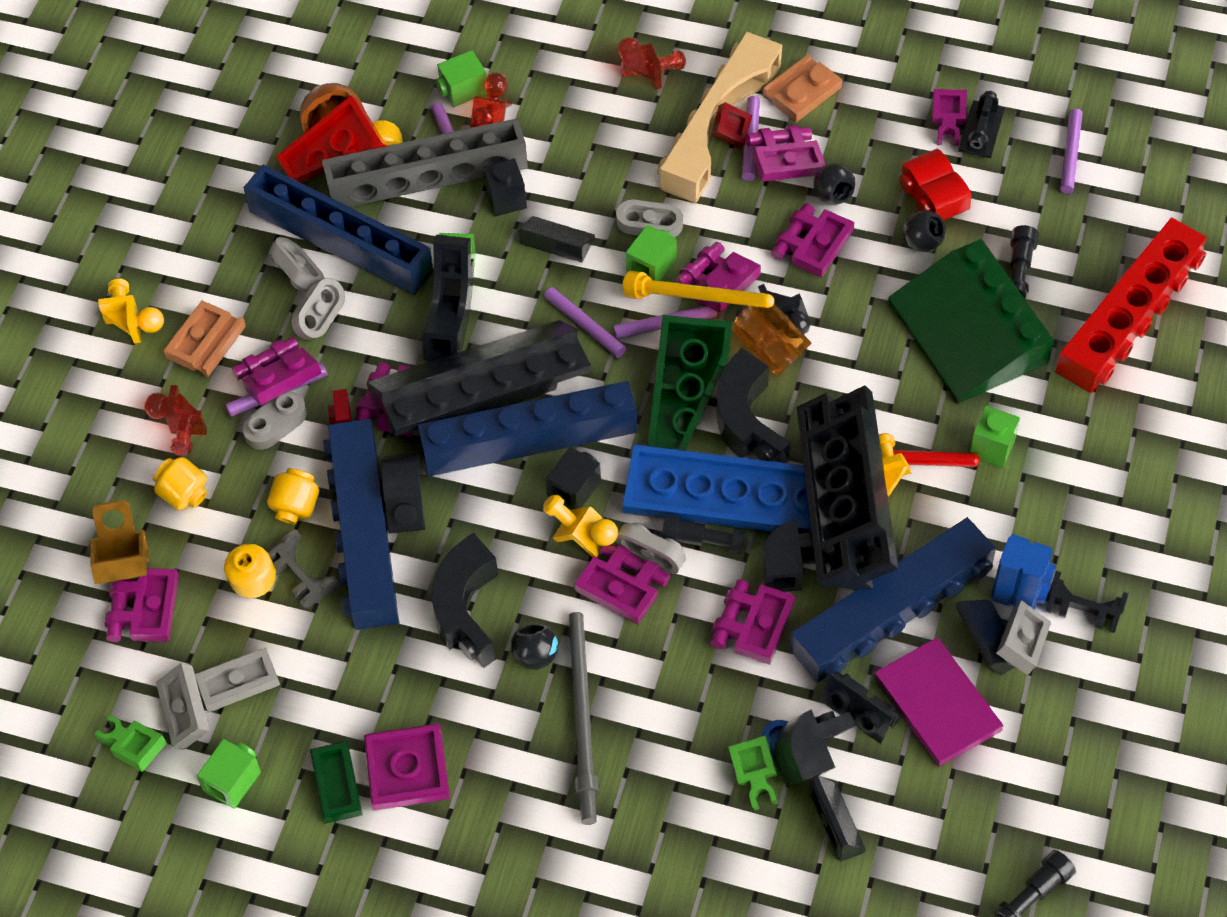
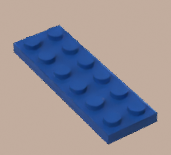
(716, 489)

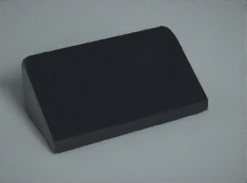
(556, 238)
(986, 630)
(835, 818)

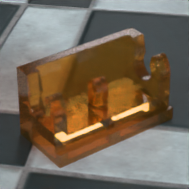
(771, 337)

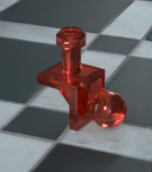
(644, 61)
(491, 108)
(180, 416)

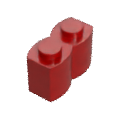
(935, 184)

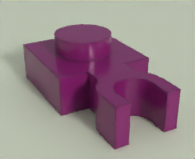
(949, 111)

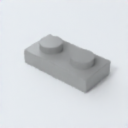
(1023, 637)
(237, 679)
(182, 706)

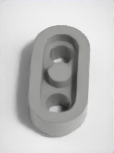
(648, 213)
(295, 263)
(316, 311)
(277, 420)
(651, 547)

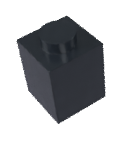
(504, 187)
(574, 478)

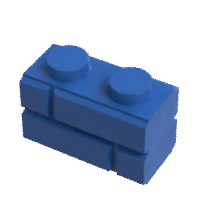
(1023, 573)

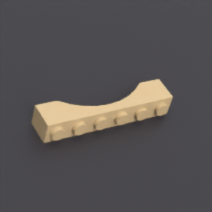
(748, 71)

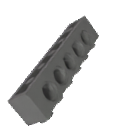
(423, 163)

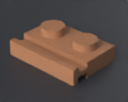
(802, 88)
(204, 338)

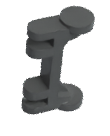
(309, 589)

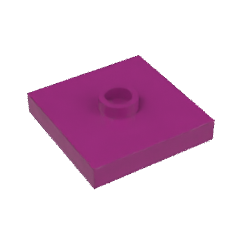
(406, 767)

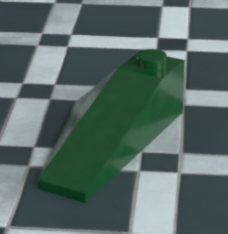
(687, 372)

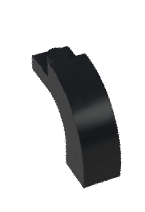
(451, 297)
(737, 388)
(456, 580)

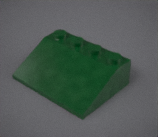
(972, 322)

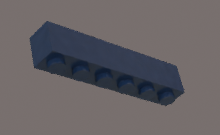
(339, 229)
(528, 428)
(362, 525)
(911, 591)

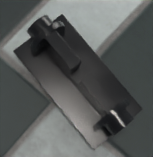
(982, 126)
(869, 715)

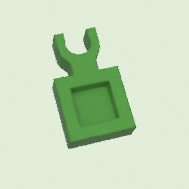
(133, 745)
(753, 766)

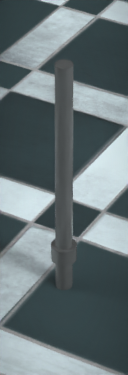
(586, 782)

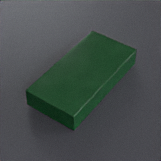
(336, 782)

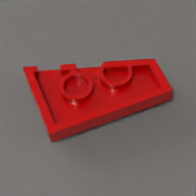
(339, 133)

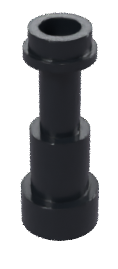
(1023, 241)
(697, 534)
(1055, 870)

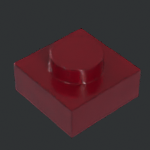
(731, 125)
(341, 410)

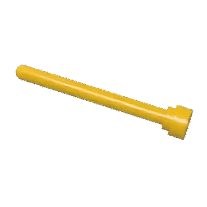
(639, 285)

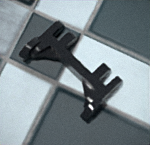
(1109, 610)

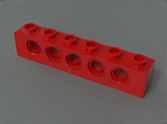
(1131, 305)

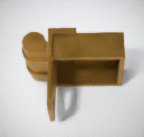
(117, 551)

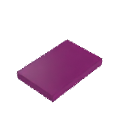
(938, 701)

